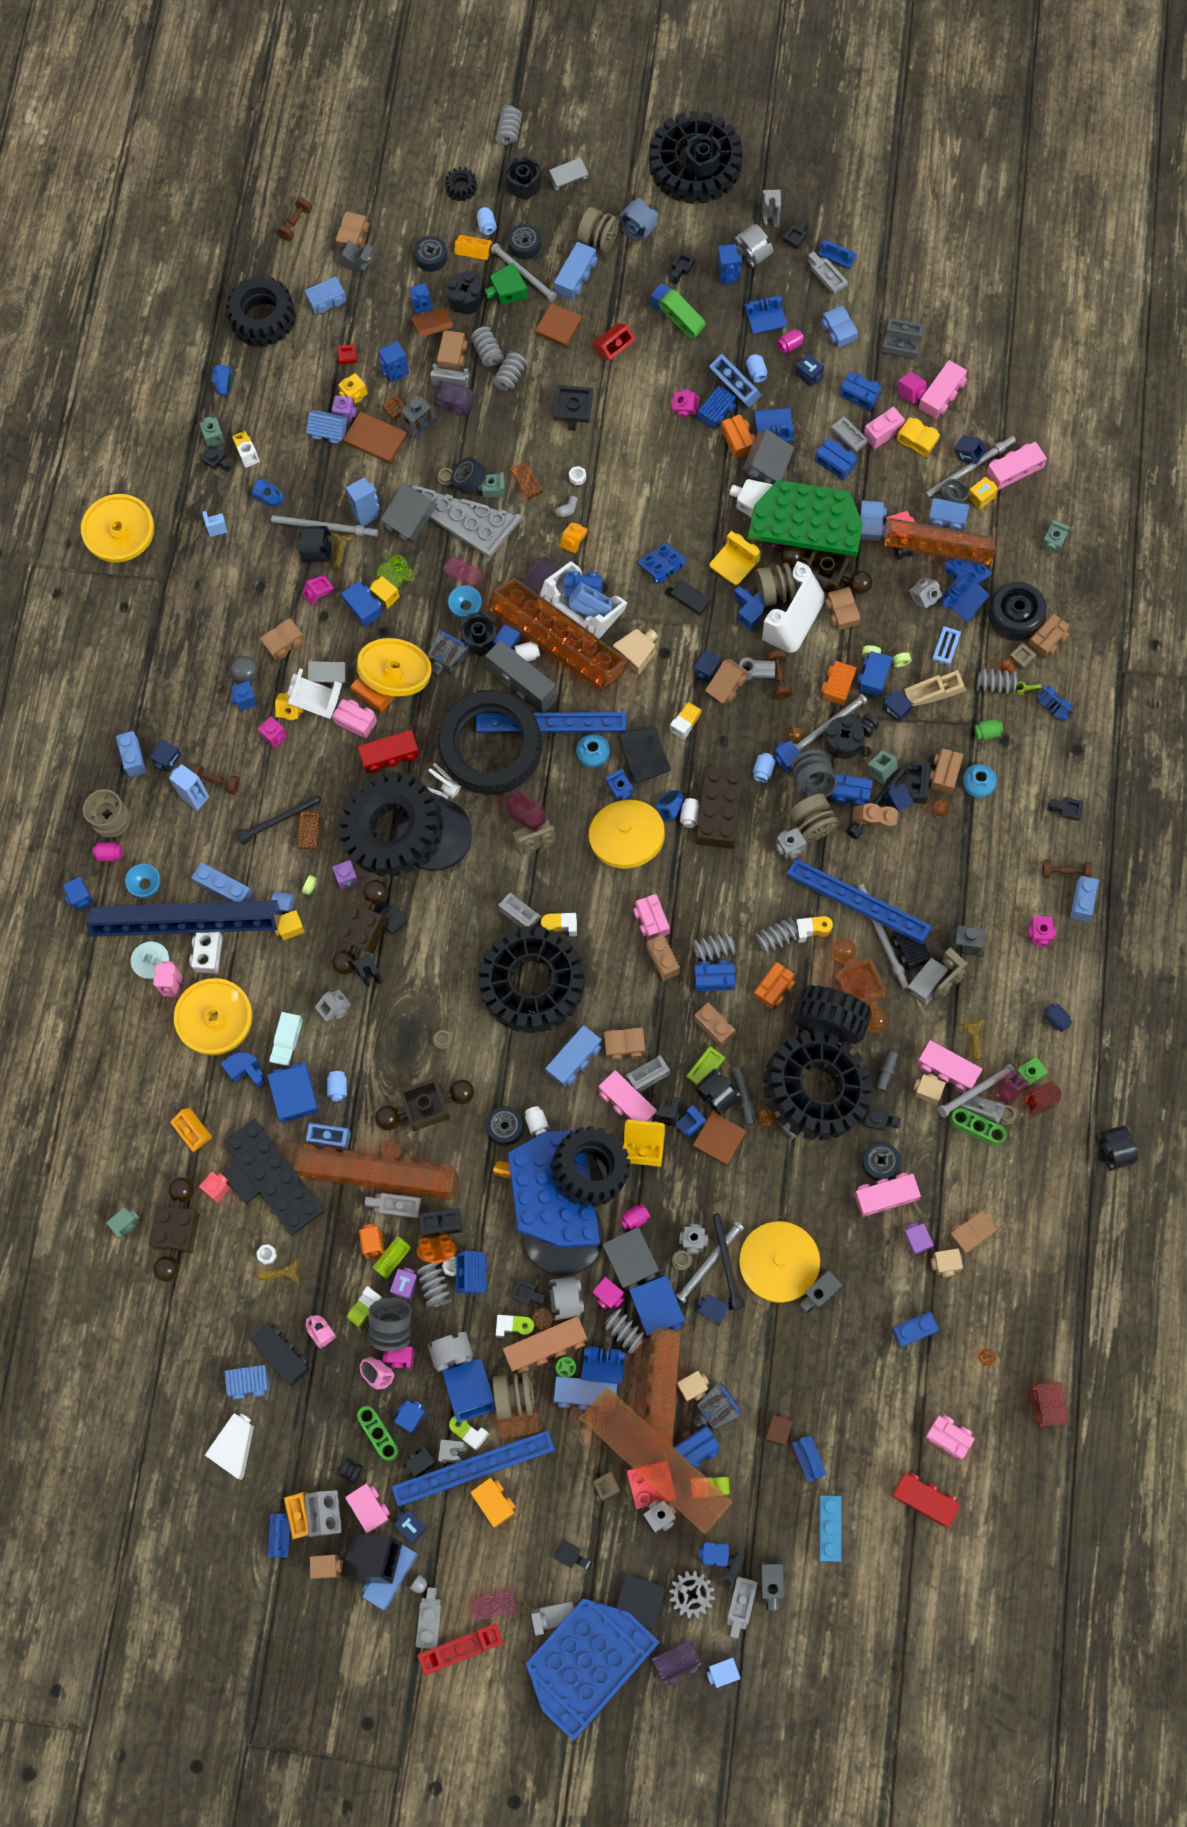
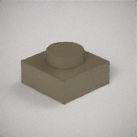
(1022, 655)
(606, 1486)

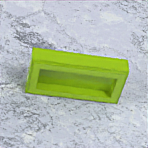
(709, 1060)
(391, 1257)

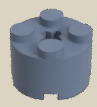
(638, 220)

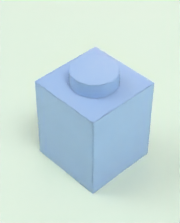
(723, 1673)

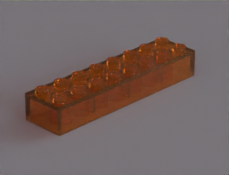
(557, 634)
(376, 1172)
(656, 1460)

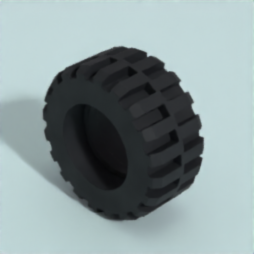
(257, 292)
(833, 1013)
(600, 1145)

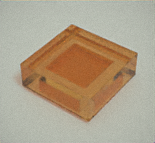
(394, 407)

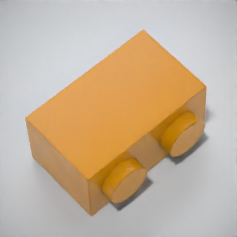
(493, 1503)

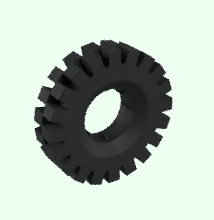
(673, 173)
(370, 804)
(552, 1004)
(794, 1103)

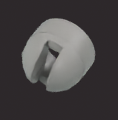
(419, 1584)

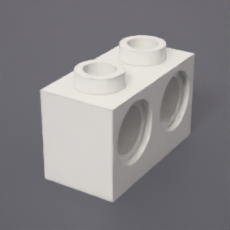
(210, 951)

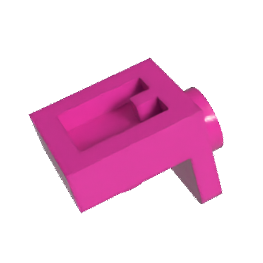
(317, 588)

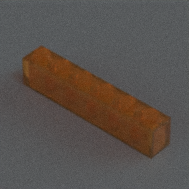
(939, 541)
(663, 1381)

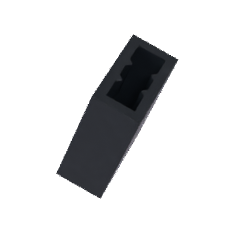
(371, 1558)

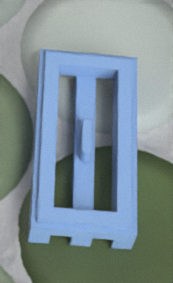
(942, 659)

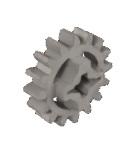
(683, 1589)

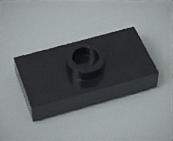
(395, 920)

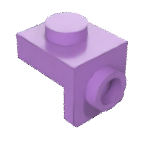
(345, 406)

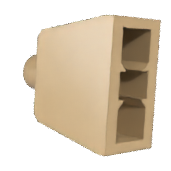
(637, 648)

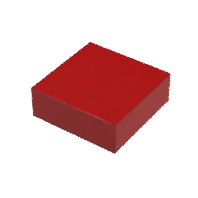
(347, 354)

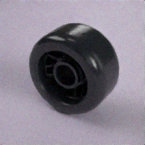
(1015, 623)

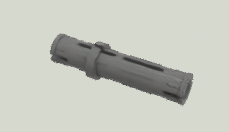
(746, 1103)

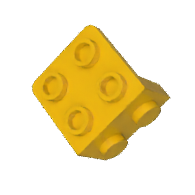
(735, 559)
(644, 1142)

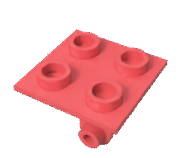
(642, 1490)

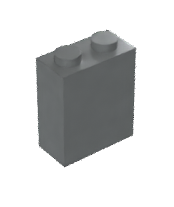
(768, 457)
(408, 512)
(631, 1259)

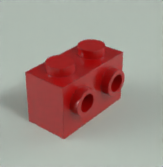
(613, 341)

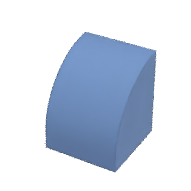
(285, 901)

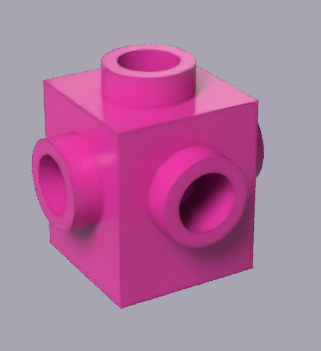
(685, 403)
(1041, 930)

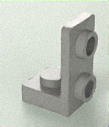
(550, 1616)

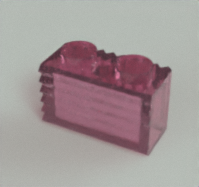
(526, 810)

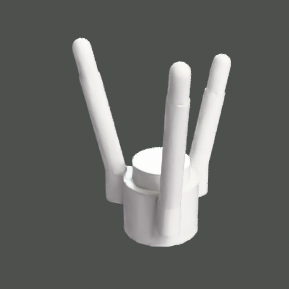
(449, 787)

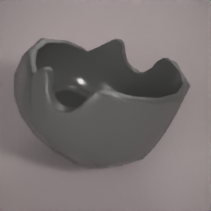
(954, 491)
(243, 669)

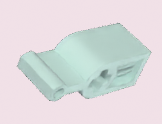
(286, 1038)

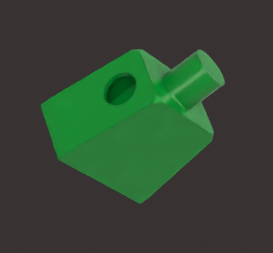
(507, 286)

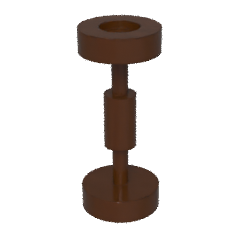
(303, 206)
(783, 691)
(233, 784)
(1046, 869)

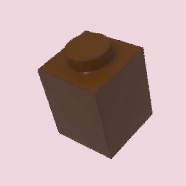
(779, 1429)

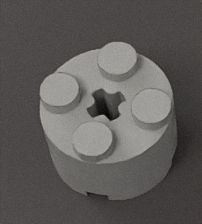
(753, 245)
(565, 1298)
(450, 1351)

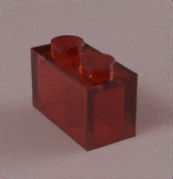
(1043, 1098)
(1050, 1405)

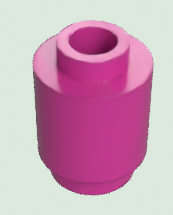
(790, 341)
(107, 851)
(634, 1217)

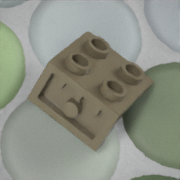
(529, 840)
(956, 968)

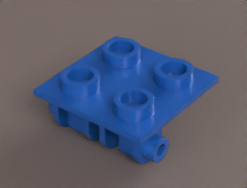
(766, 314)
(776, 421)
(662, 562)
(976, 571)
(964, 596)
(1046, 698)
(603, 1367)

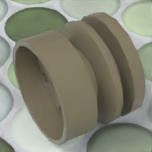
(598, 229)
(775, 584)
(106, 813)
(814, 817)
(513, 1396)

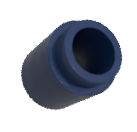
(1057, 1017)

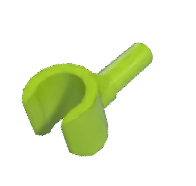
(1026, 687)

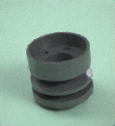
(813, 773)
(389, 1324)

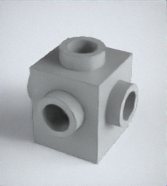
(926, 592)
(790, 843)
(332, 1005)
(690, 1246)
(653, 1520)

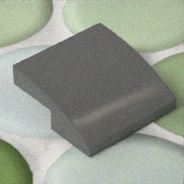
(902, 338)

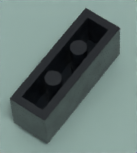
(280, 1353)

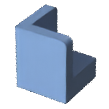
(215, 524)

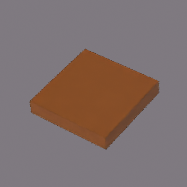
(432, 322)
(558, 325)
(719, 1138)

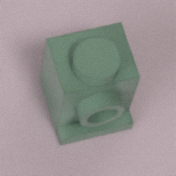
(212, 431)
(493, 485)
(1055, 536)
(882, 766)
(123, 1222)

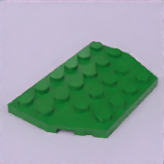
(807, 518)

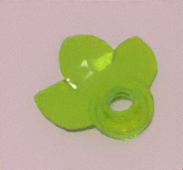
(393, 573)

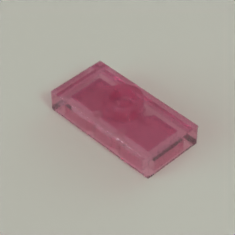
(462, 571)
(494, 1605)

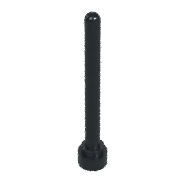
(855, 830)
(245, 835)
(735, 1299)

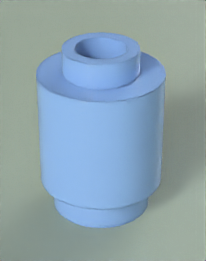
(486, 221)
(756, 368)
(763, 767)
(336, 1086)

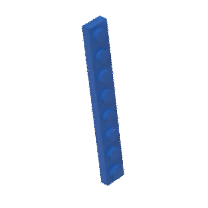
(556, 722)
(859, 901)
(473, 1468)

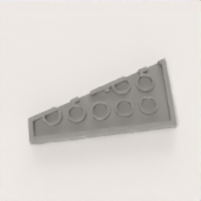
(471, 521)

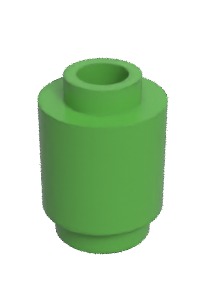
(988, 729)

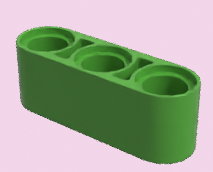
(682, 313)
(988, 1127)
(371, 1426)

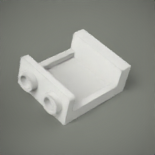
(313, 696)

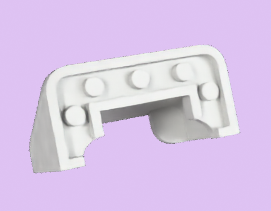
(554, 593)
(790, 628)

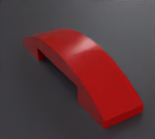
(460, 1649)

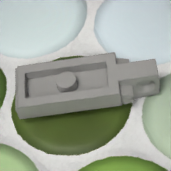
(827, 273)
(395, 1205)
(741, 1605)
(429, 1620)

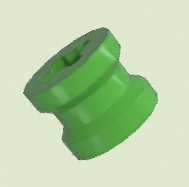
(565, 1364)

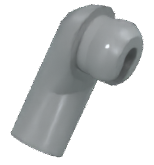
(568, 509)

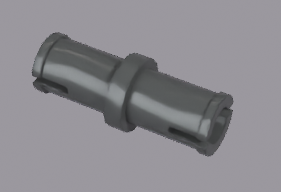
(886, 1071)

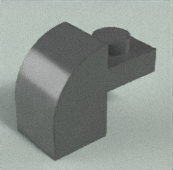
(354, 257)

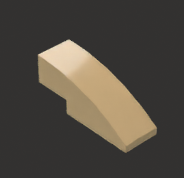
(936, 688)

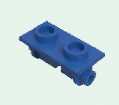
(837, 254)
(809, 1458)
(279, 1536)

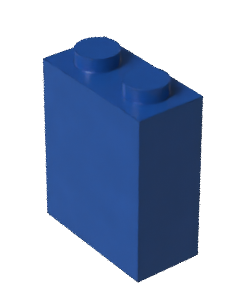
(293, 1093)
(657, 1306)
(469, 1390)

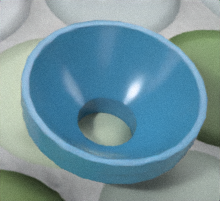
(461, 595)
(595, 758)
(976, 788)
(139, 873)

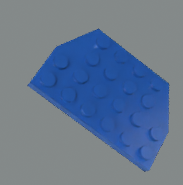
(538, 1203)
(587, 1663)

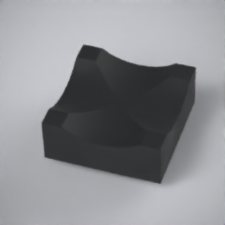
(646, 759)

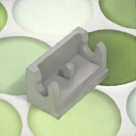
(567, 173)
(771, 206)
(454, 377)
(327, 671)
(519, 912)
(927, 981)
(648, 1074)
(985, 1108)
(448, 1449)

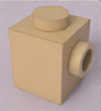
(929, 1088)
(947, 1262)
(693, 1387)

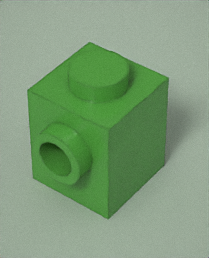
(1032, 1071)

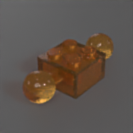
(860, 981)

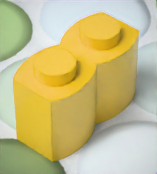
(918, 437)

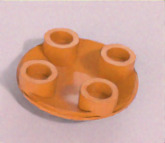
(436, 1249)

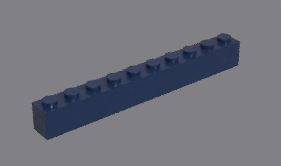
(183, 918)

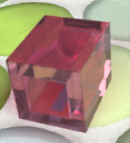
(1011, 1087)

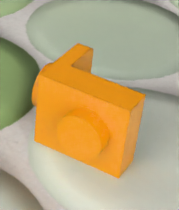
(572, 537)

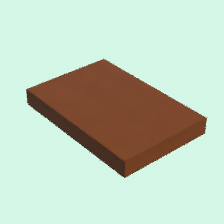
(375, 437)

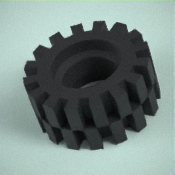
(460, 192)

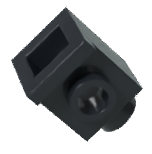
(419, 1462)

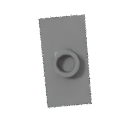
(849, 434)

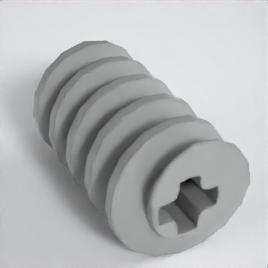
(508, 125)
(487, 347)
(509, 371)
(997, 680)
(777, 935)
(713, 946)
(433, 1286)
(625, 1332)

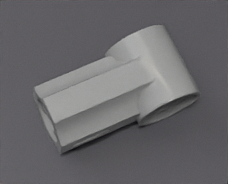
(759, 669)

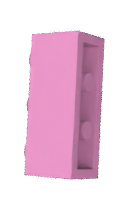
(943, 389)
(1016, 465)
(949, 1067)
(626, 1099)
(887, 1194)

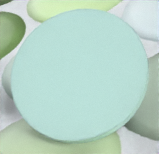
(146, 957)

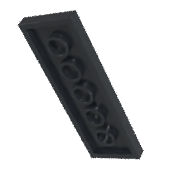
(273, 1177)

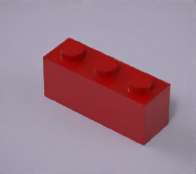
(389, 752)
(926, 1499)

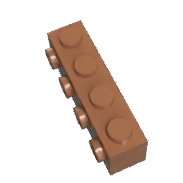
(545, 1345)

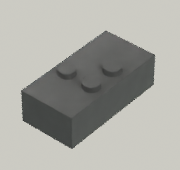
(521, 677)

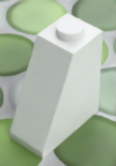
(232, 1445)

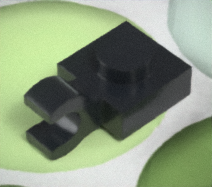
(797, 234)
(681, 264)
(215, 458)
(1069, 808)
(878, 1119)
(526, 1292)
(569, 1555)
(734, 1565)

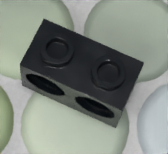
(440, 1223)

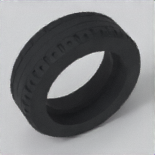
(486, 702)

